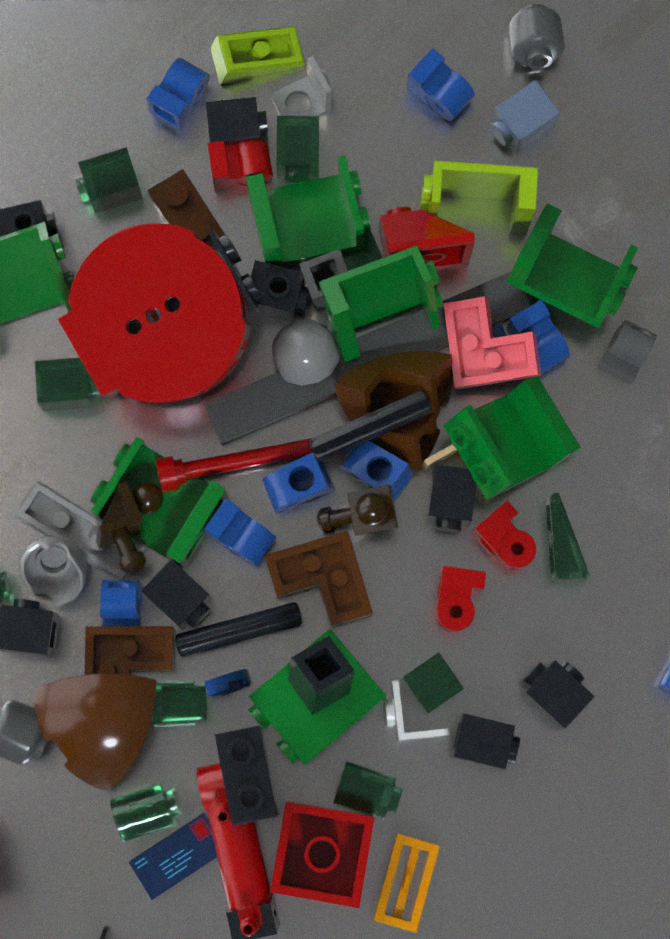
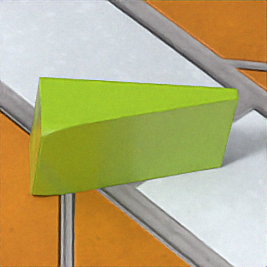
(256, 53)

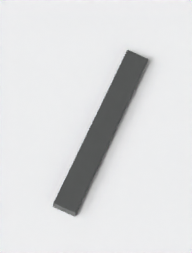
(276, 399)

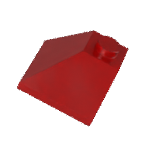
(435, 237)

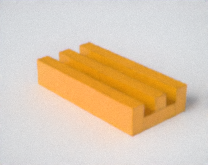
(395, 920)

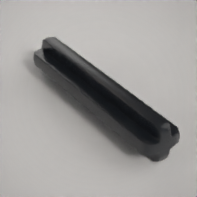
(370, 426)
(238, 629)

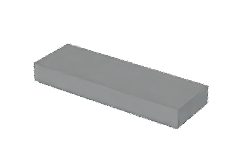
(60, 517)

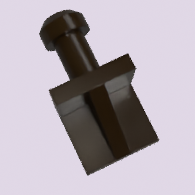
(369, 512)
(125, 521)

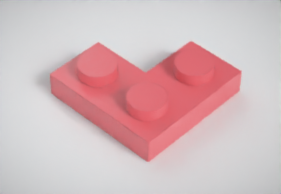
(479, 356)

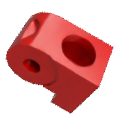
(235, 162)
(506, 543)
(454, 605)

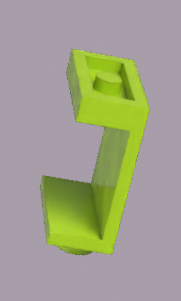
(483, 182)

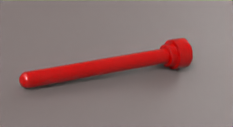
(175, 472)

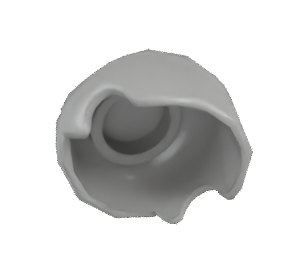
(305, 352)
(54, 569)

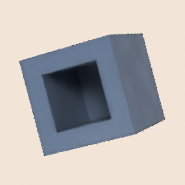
(524, 117)

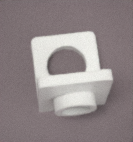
(394, 717)

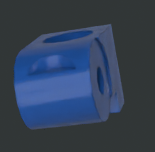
(439, 86)
(178, 93)
(550, 342)
(377, 468)
(297, 483)
(239, 533)
(121, 603)

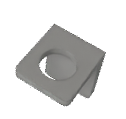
(316, 86)

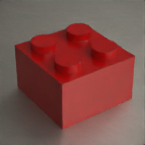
(322, 854)

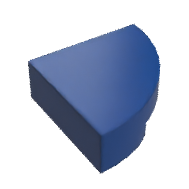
(228, 683)

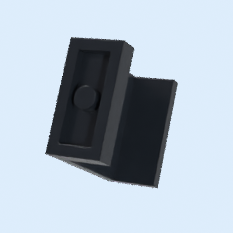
(247, 775)

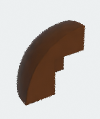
(390, 380)
(97, 723)

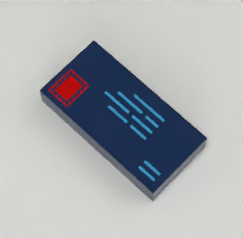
(175, 856)

